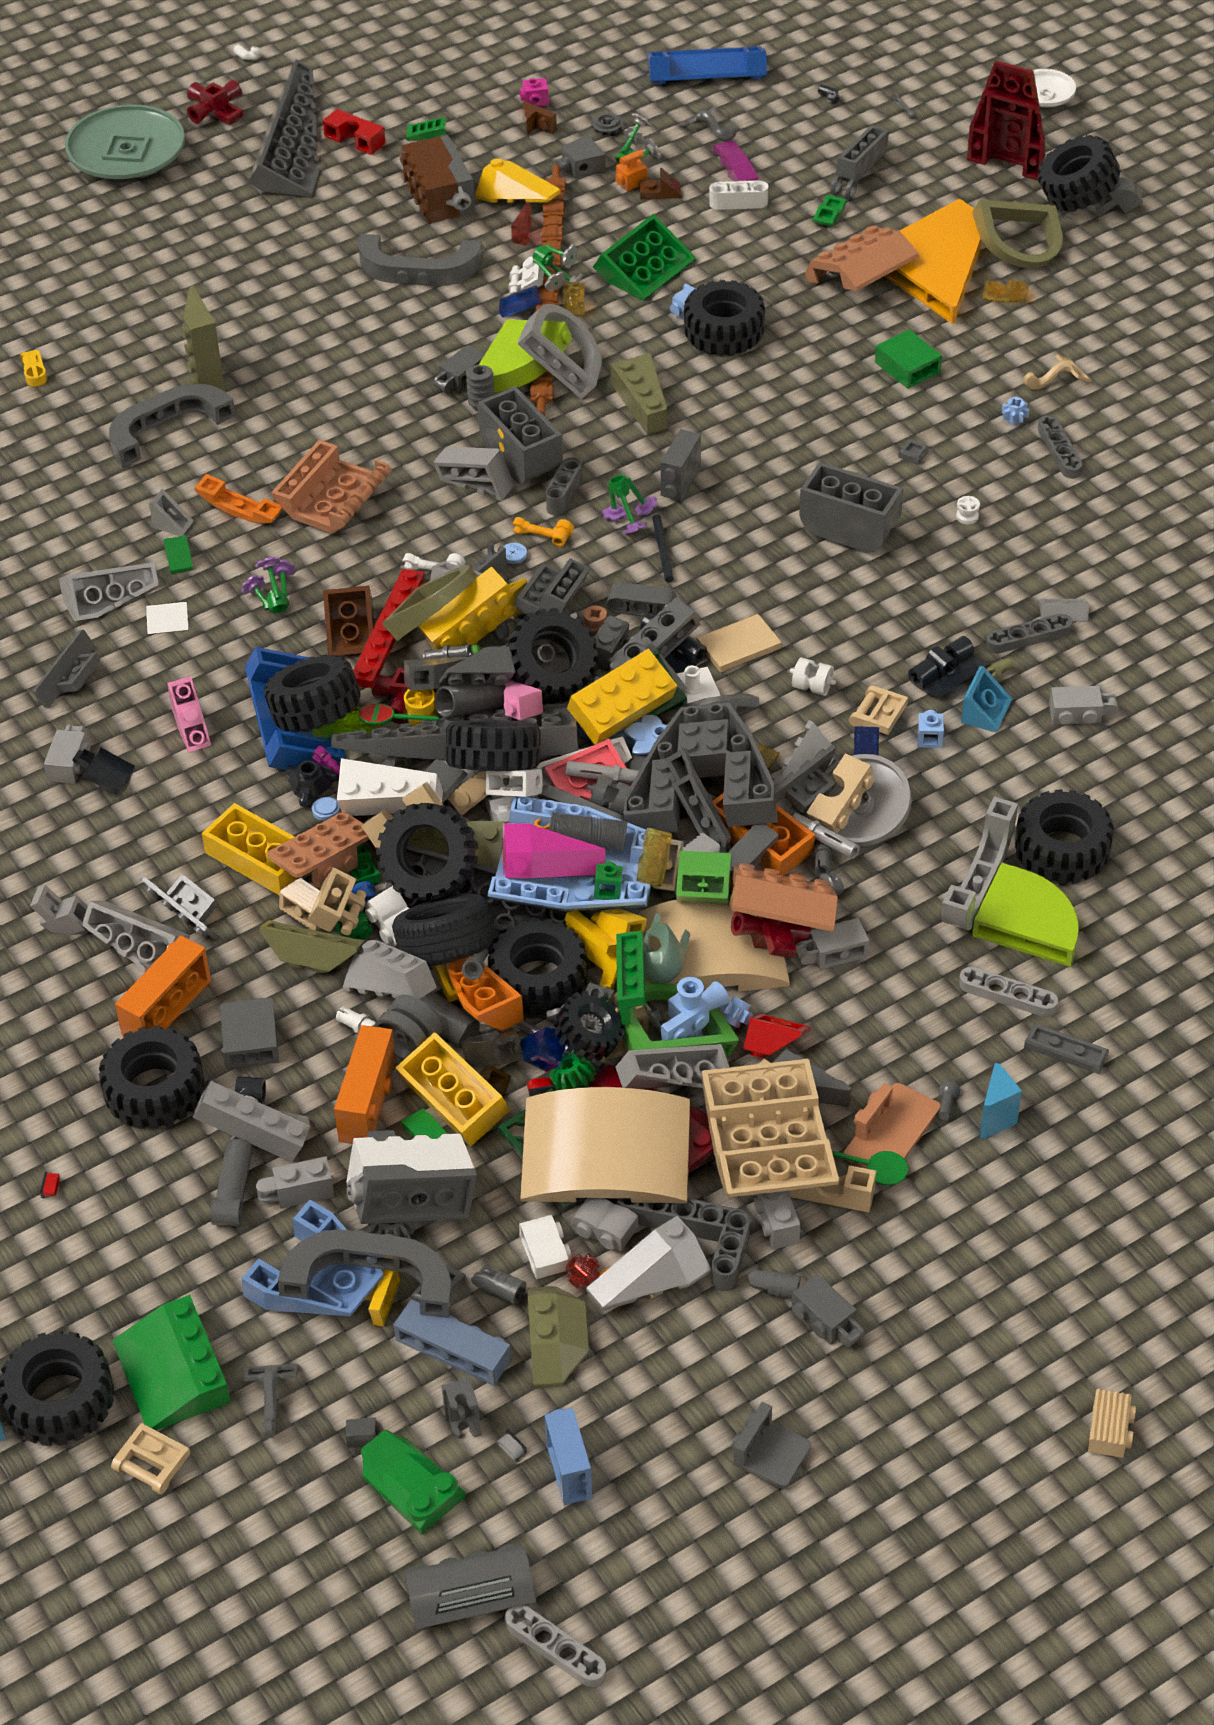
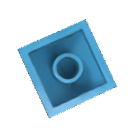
(985, 702)
(1001, 1103)

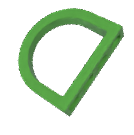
(717, 1027)

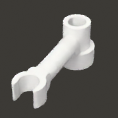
(414, 562)

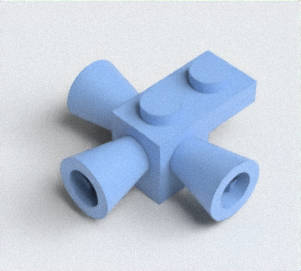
(691, 1008)

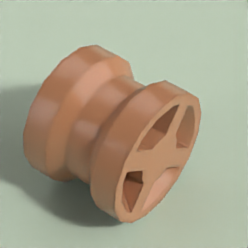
(594, 618)

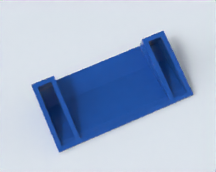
(707, 64)
(280, 746)

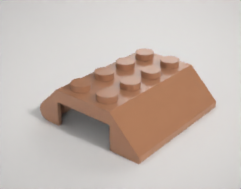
(863, 257)
(326, 489)
(783, 897)

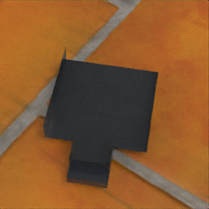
(105, 770)

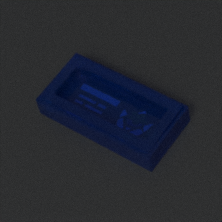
(519, 301)

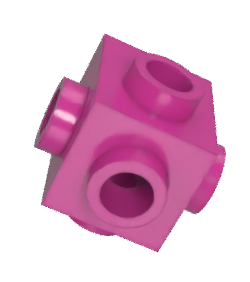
(535, 92)

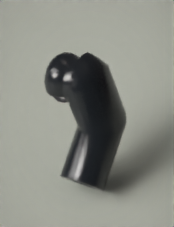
(831, 93)

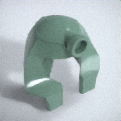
(668, 961)

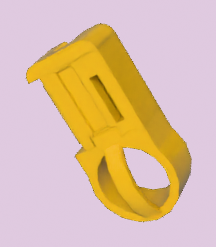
(33, 366)

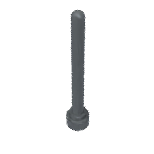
(474, 966)

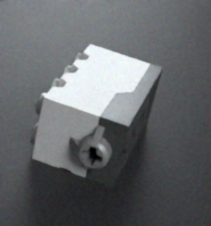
(410, 1179)

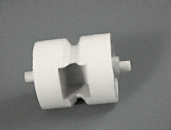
(812, 676)

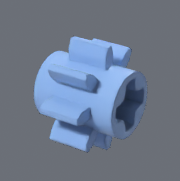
(1015, 410)
(736, 1012)

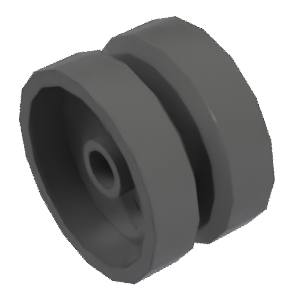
(411, 1024)

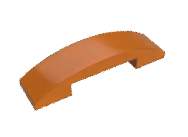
(235, 504)

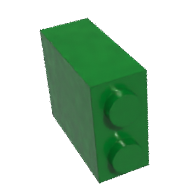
(908, 358)

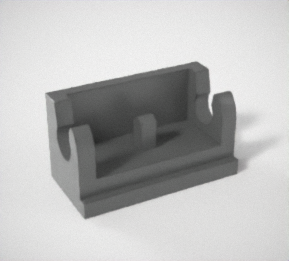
(493, 559)
(461, 1407)

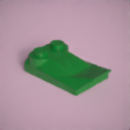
(409, 1480)

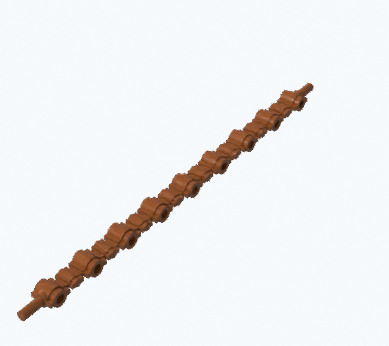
(551, 234)

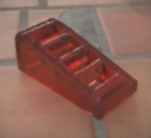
(521, 226)

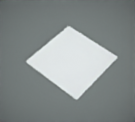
(167, 618)

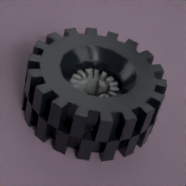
(592, 1012)

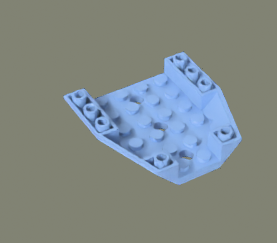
(571, 892)

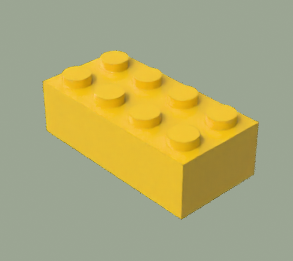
(471, 613)
(622, 696)
(242, 844)
(452, 1089)

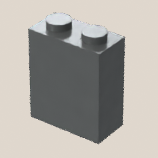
(680, 465)
(249, 1033)

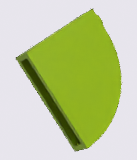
(511, 363)
(1028, 916)

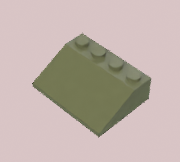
(202, 343)

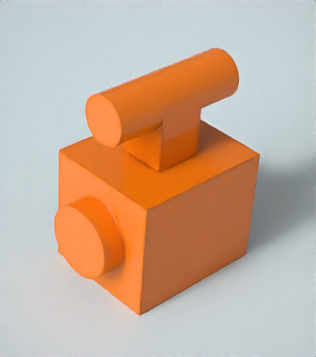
(631, 171)

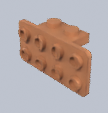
(322, 848)
(891, 1122)

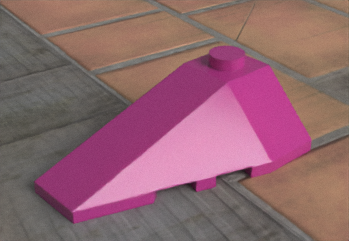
(545, 853)

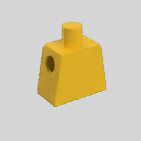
(618, 921)

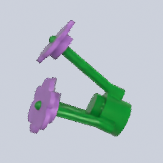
(620, 487)
(276, 600)

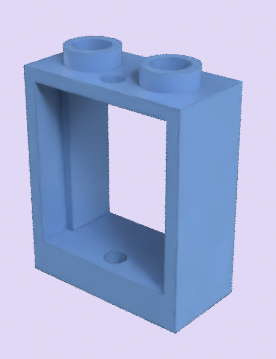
(568, 1456)

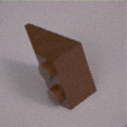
(348, 619)

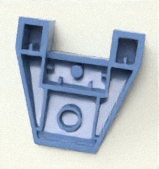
(333, 1290)

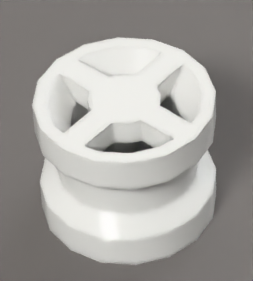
(967, 510)

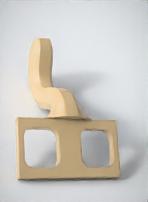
(1064, 365)

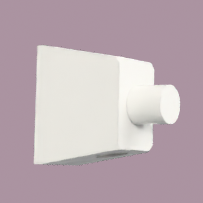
(521, 782)

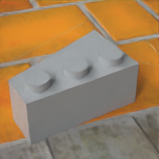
(476, 468)

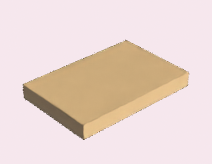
(740, 643)

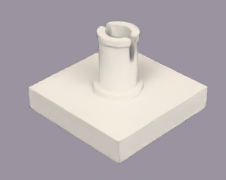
(698, 683)

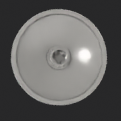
(881, 807)

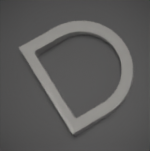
(553, 359)

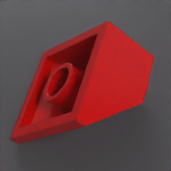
(770, 1034)

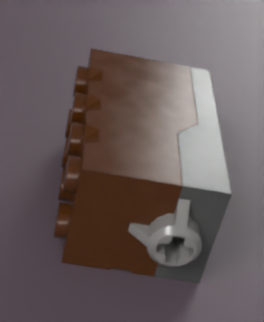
(437, 179)

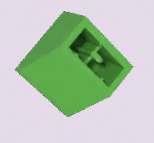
(703, 877)

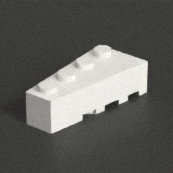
(374, 787)

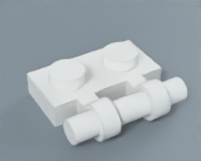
(526, 277)

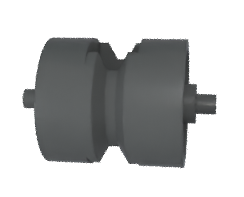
(608, 794)

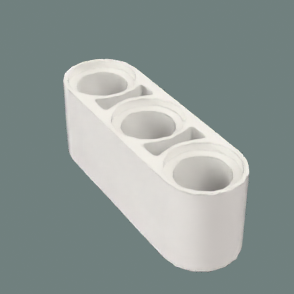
(738, 195)

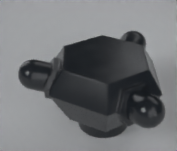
(309, 780)

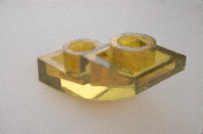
(1011, 292)
(654, 857)

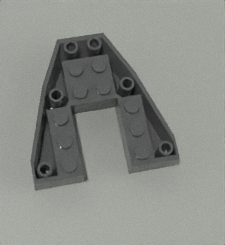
(717, 746)

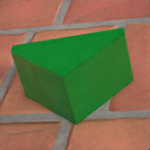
(178, 554)

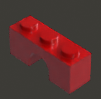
(342, 125)

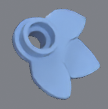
(645, 733)

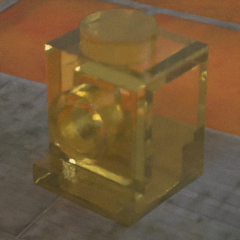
(574, 297)

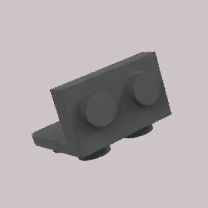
(769, 1448)

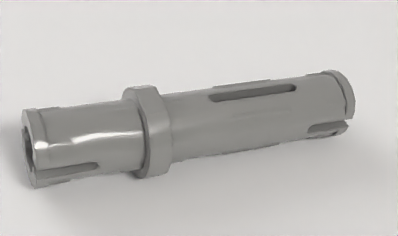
(617, 774)
(829, 837)

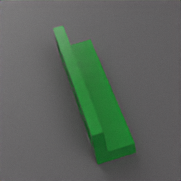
(630, 972)

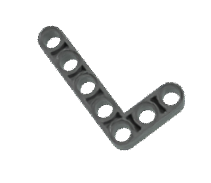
(696, 1216)

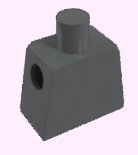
(582, 157)

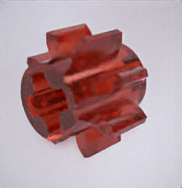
(582, 1270)

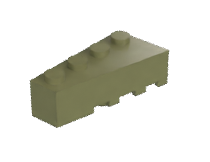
(641, 392)
(487, 834)

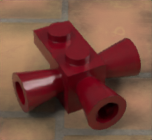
(215, 102)
(393, 687)
(769, 933)

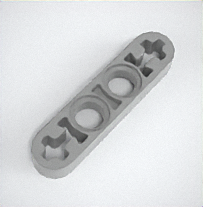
(1006, 995)
(552, 1648)

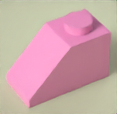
(522, 700)

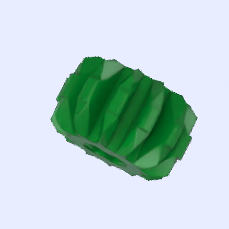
(573, 1072)

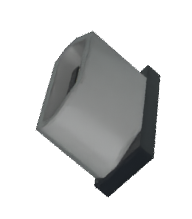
(512, 1445)

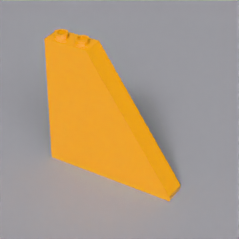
(947, 257)

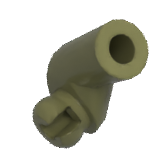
(999, 667)

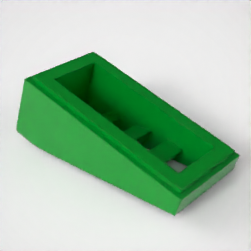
(426, 129)

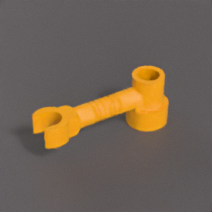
(559, 534)

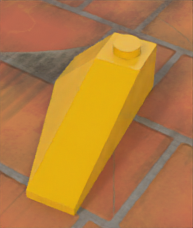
(511, 182)

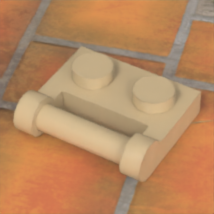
(885, 712)
(157, 1451)

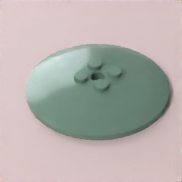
(124, 141)

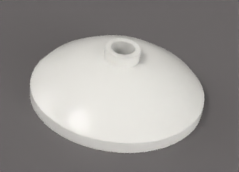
(1053, 87)

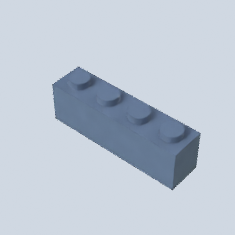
(453, 1343)

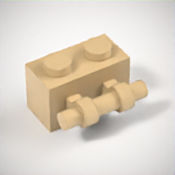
(332, 900)

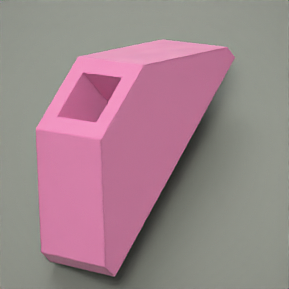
(188, 714)

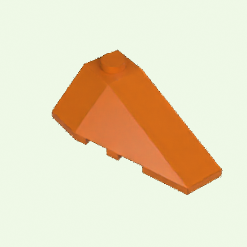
(488, 997)

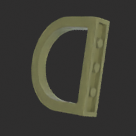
(1047, 215)
(428, 600)

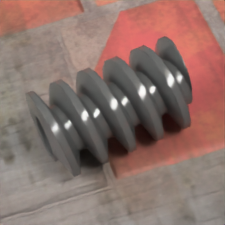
(479, 384)

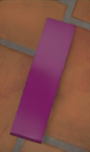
(735, 161)

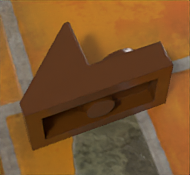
(539, 118)
(664, 188)

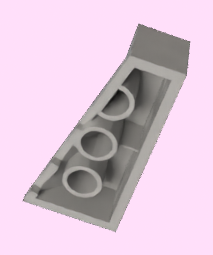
(805, 750)
(129, 933)
(388, 971)
(669, 1066)
(251, 1121)

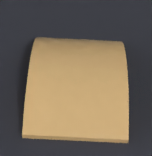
(714, 950)
(767, 1128)
(606, 1146)

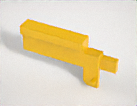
(598, 944)

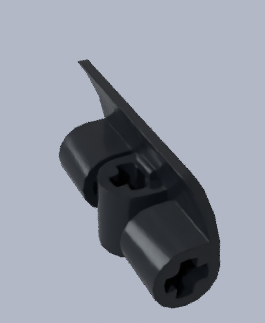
(686, 654)
(946, 668)

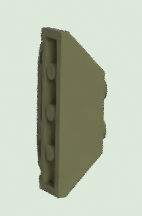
(308, 947)
(556, 1334)

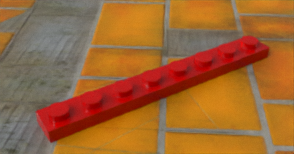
(381, 641)

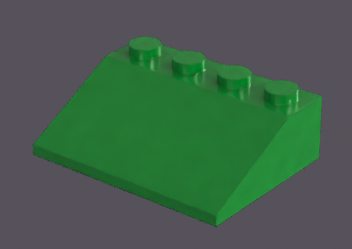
(644, 259)
(171, 1365)

